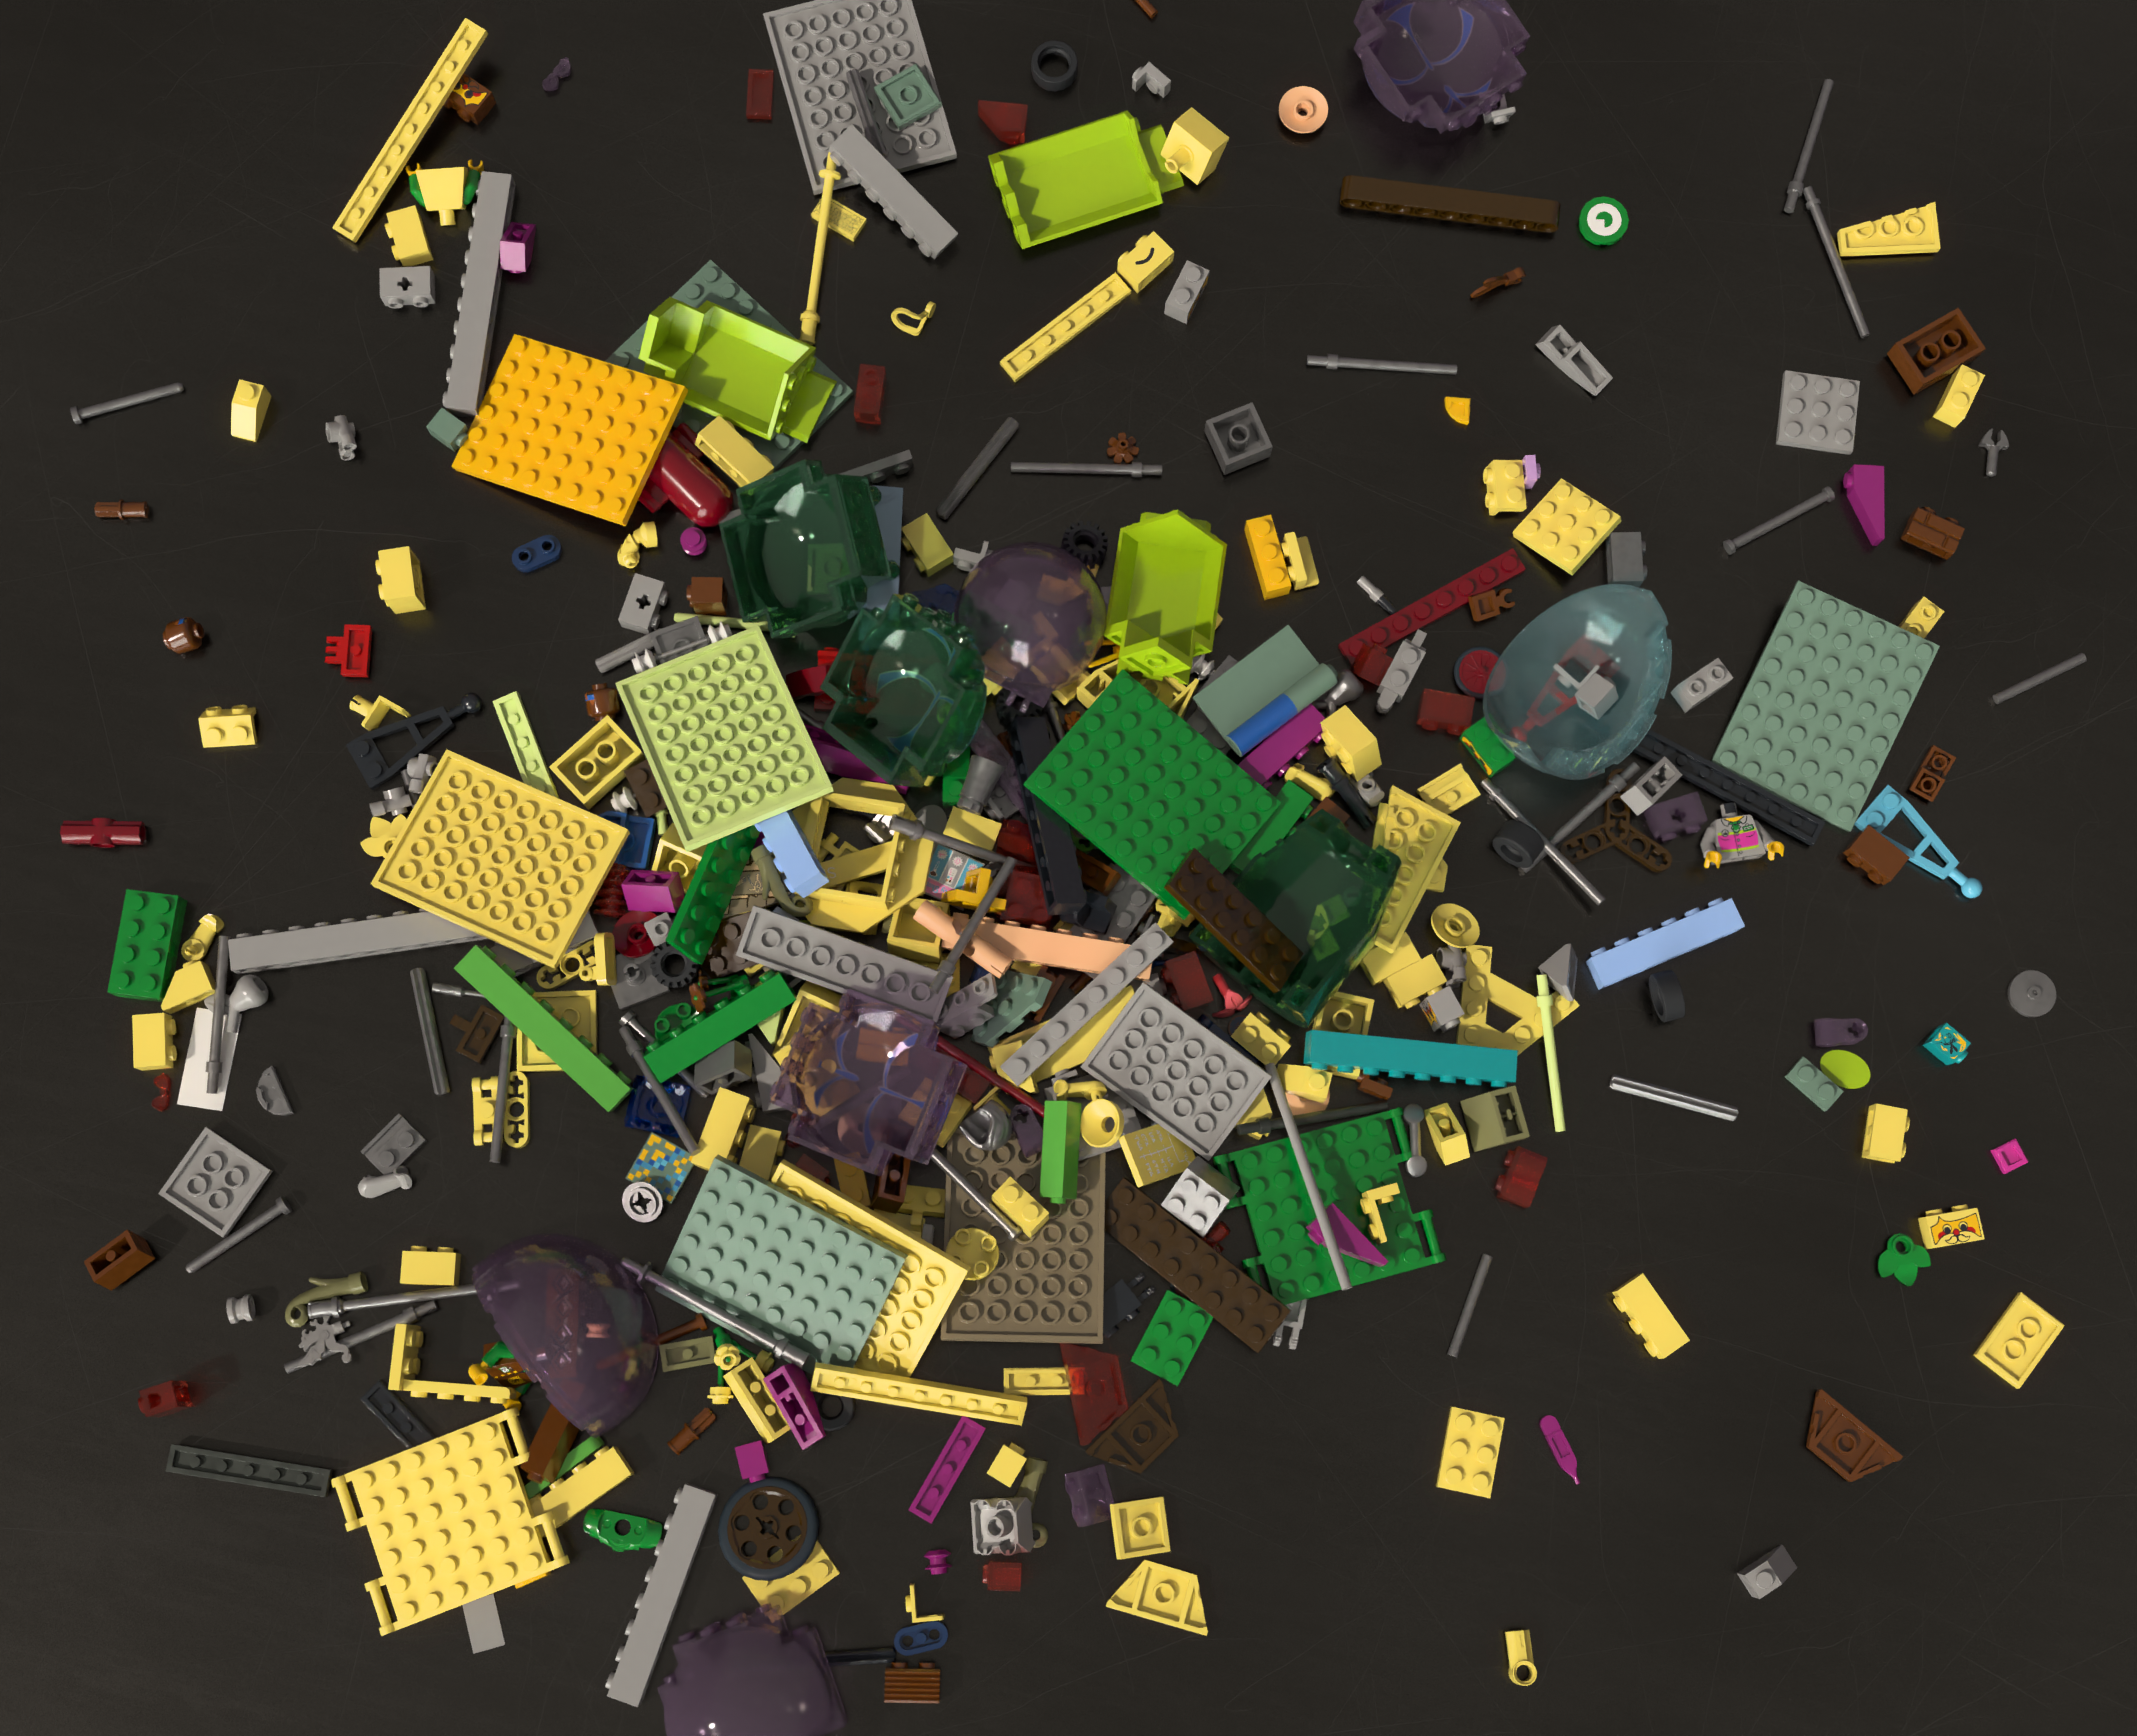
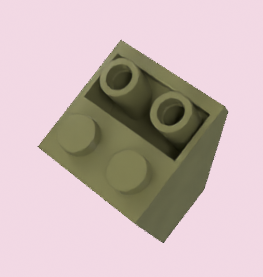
(1494, 1118)

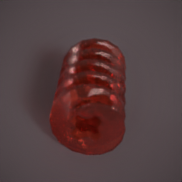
(612, 893)

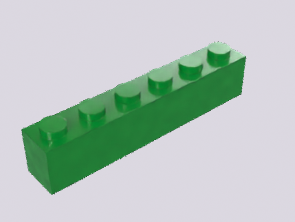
(719, 1025)

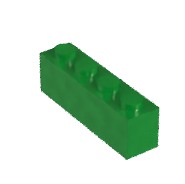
(1279, 825)

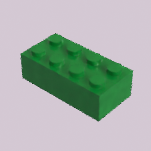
(147, 945)

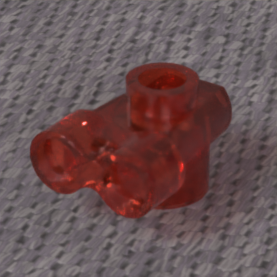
(1218, 1233)

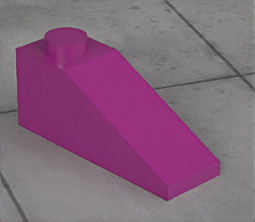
(1866, 496)
(1348, 1237)
(797, 1403)

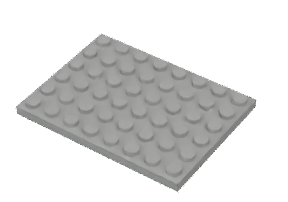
(816, 49)

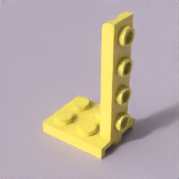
(407, 1365)

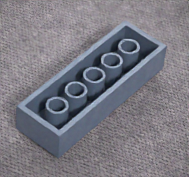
(890, 523)

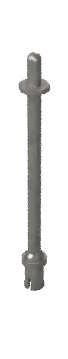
(916, 830)
(337, 1306)
(781, 1347)

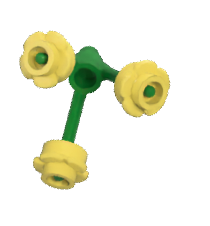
(728, 1356)

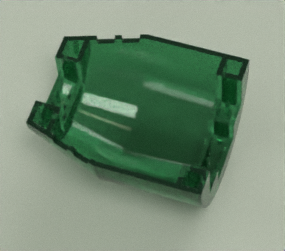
(1326, 899)

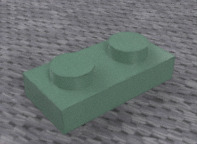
(1813, 1084)

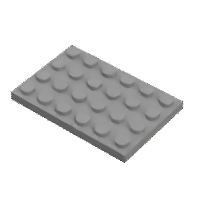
(1176, 1071)

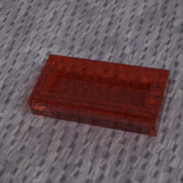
(760, 94)

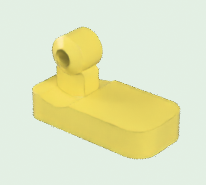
(605, 961)

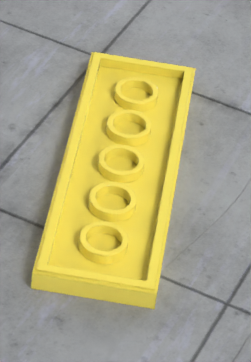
(1080, 1044)

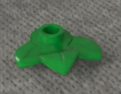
(1903, 1263)

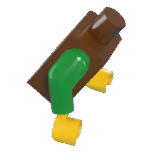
(503, 1367)

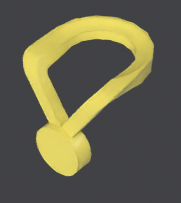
(929, 310)

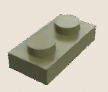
(687, 1353)

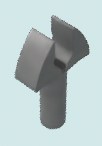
(1993, 450)

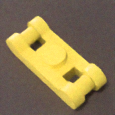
(483, 1108)

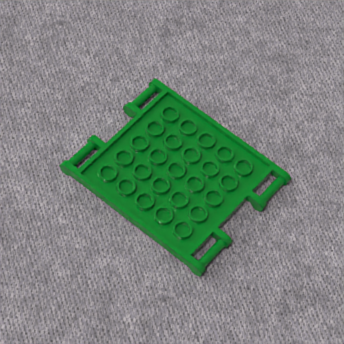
(1345, 1164)

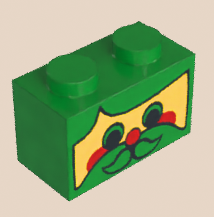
(1486, 748)

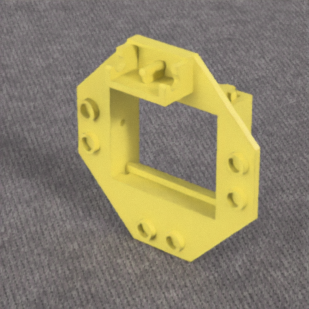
(906, 868)

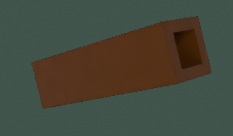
(550, 1447)

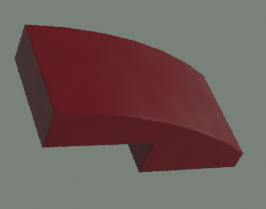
(806, 682)

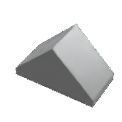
(1561, 971)

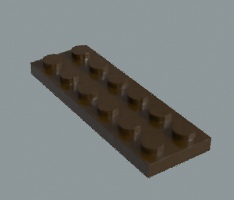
(1234, 920)

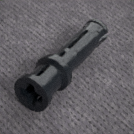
(1340, 782)

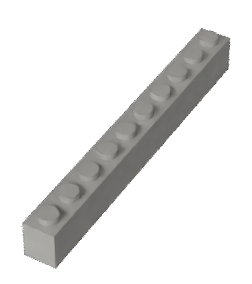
(480, 295)
(343, 940)

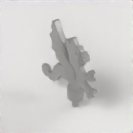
(323, 1336)

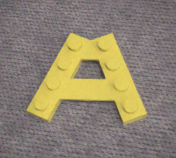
(1484, 987)

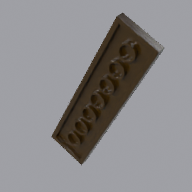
(1193, 1266)

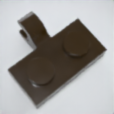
(478, 1033)

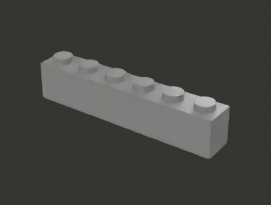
(892, 192)

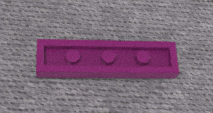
(947, 1469)

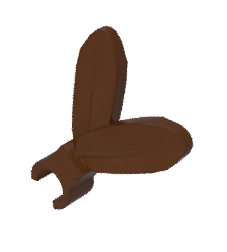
(1508, 278)

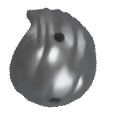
(988, 1127)

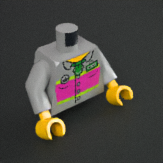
(1737, 839)

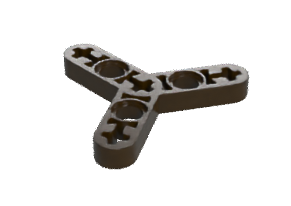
(1624, 839)

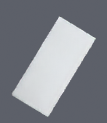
(194, 1078)

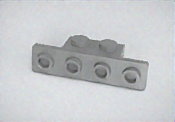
(968, 1007)

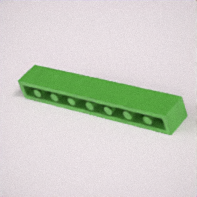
(544, 1028)

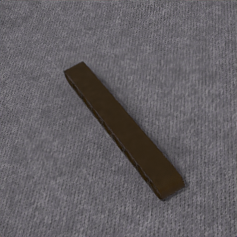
(1450, 203)

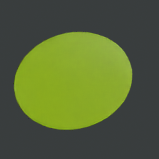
(1845, 1069)

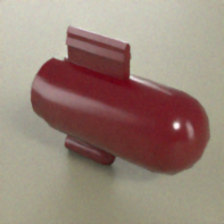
(686, 481)

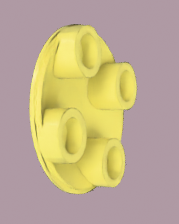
(976, 1250)

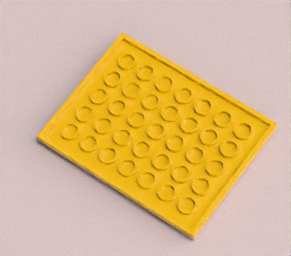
(570, 429)

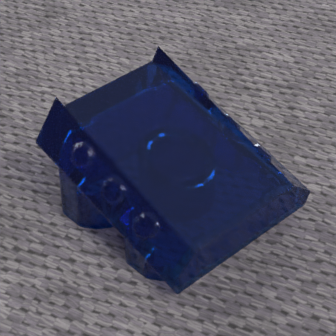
(646, 1111)

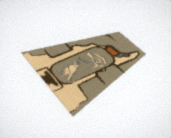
(749, 891)

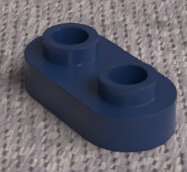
(537, 555)
(921, 1639)

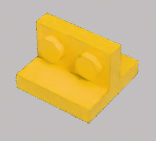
(975, 887)

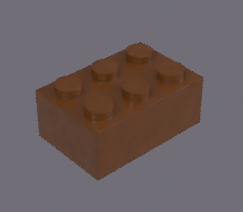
(1936, 351)

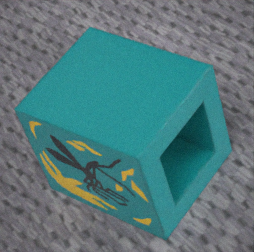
(1947, 1044)

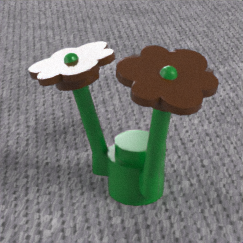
(699, 996)

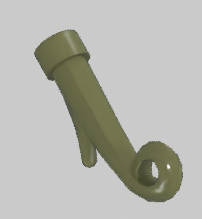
(772, 881)
(328, 1288)
(1029, 1488)

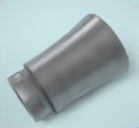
(979, 784)

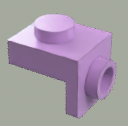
(1530, 470)

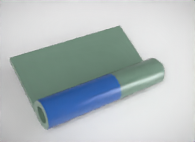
(1264, 691)

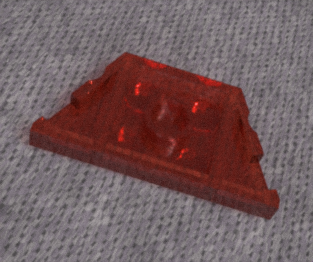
(1094, 1389)

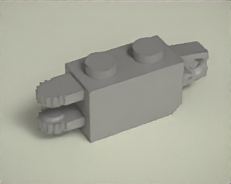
(1401, 672)

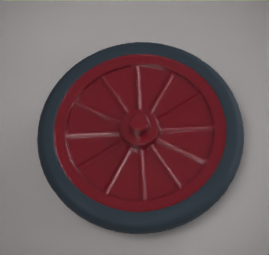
(1474, 669)

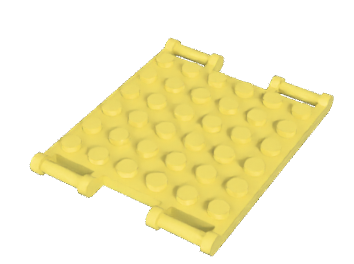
(450, 1521)

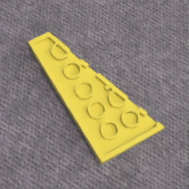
(1420, 840)

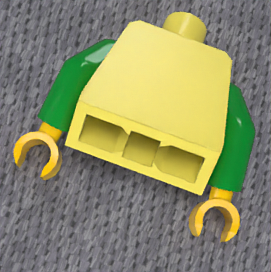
(445, 188)

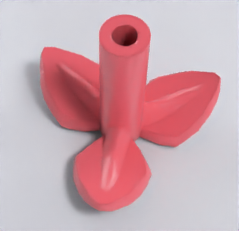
(1232, 999)

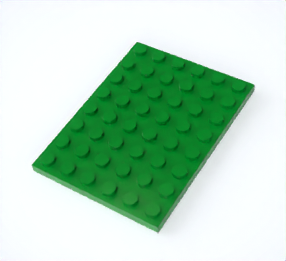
(1150, 788)

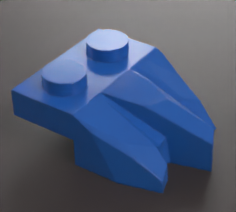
(638, 845)

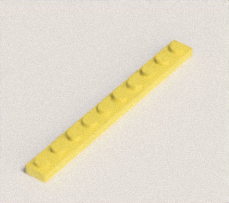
(410, 130)

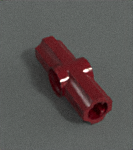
(103, 832)

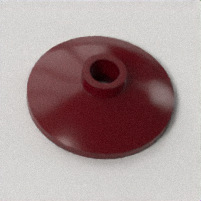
(627, 931)

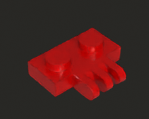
(351, 650)

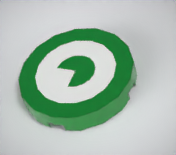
(1603, 221)

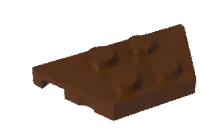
(1845, 1441)

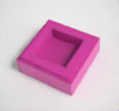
(2009, 1156)

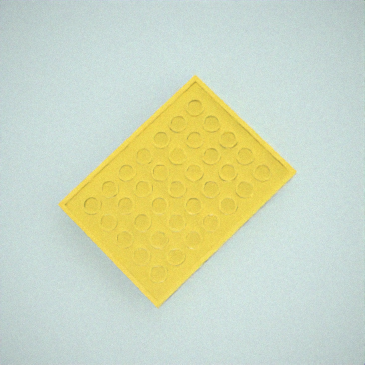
(501, 858)
(920, 1291)

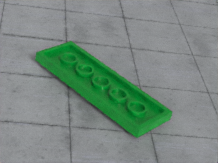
(710, 893)

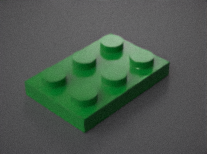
(1172, 1337)

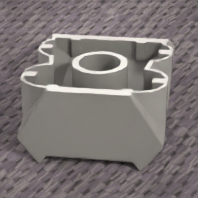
(1002, 1525)

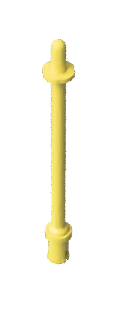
(810, 316)

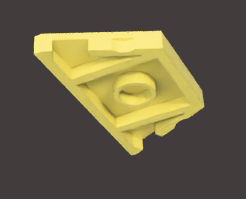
(1162, 1596)

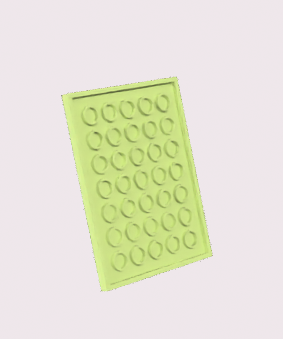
(723, 738)

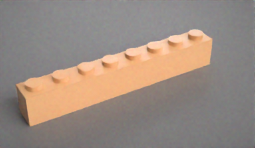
(1049, 948)

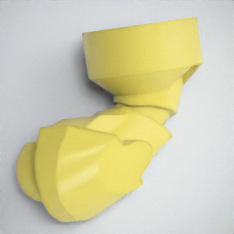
(628, 553)

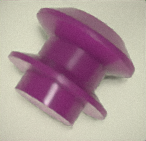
(693, 541)
(937, 1561)

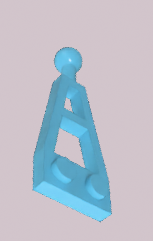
(1885, 808)

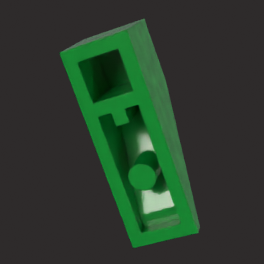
(954, 779)

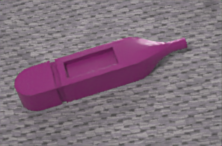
(1559, 1446)

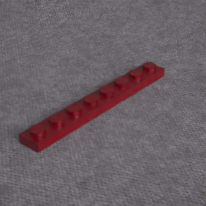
(1435, 605)

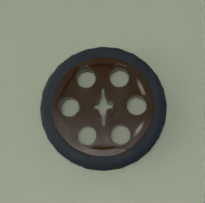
(794, 1552)

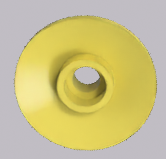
(1455, 925)

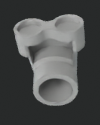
(344, 434)
(421, 771)
(1368, 790)
(395, 801)
(1454, 963)

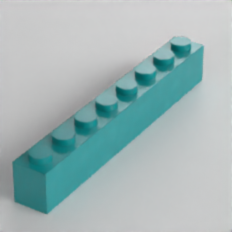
(1410, 1057)

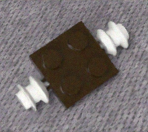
(644, 790)

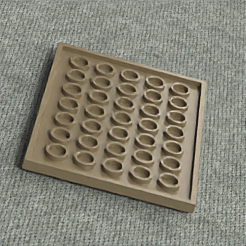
(1042, 1284)

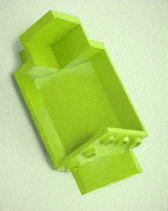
(736, 368)
(1165, 594)

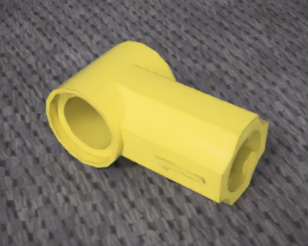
(1520, 1653)

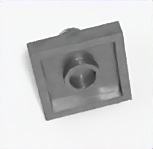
(635, 981)

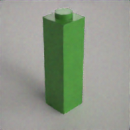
(1060, 1151)

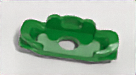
(643, 1531)

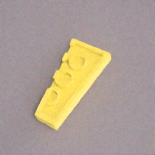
(1897, 234)

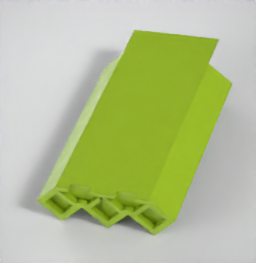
(1082, 177)

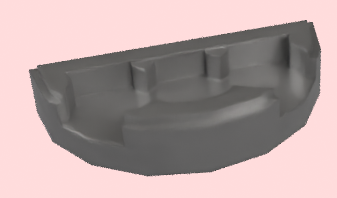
(272, 1093)

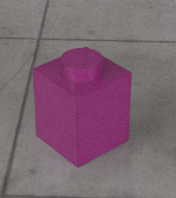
(753, 1461)

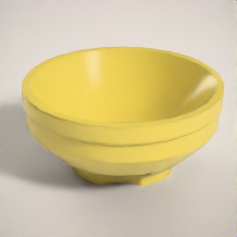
(1093, 1123)

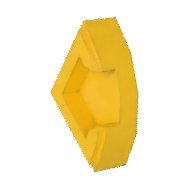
(1458, 409)

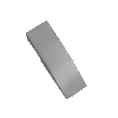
(1574, 360)

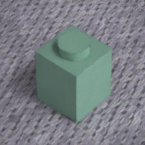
(448, 429)

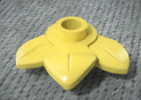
(382, 835)

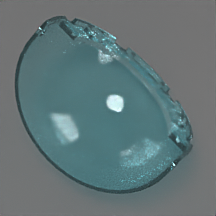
(1540, 717)

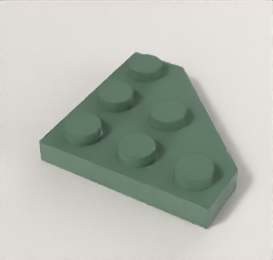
(1016, 997)

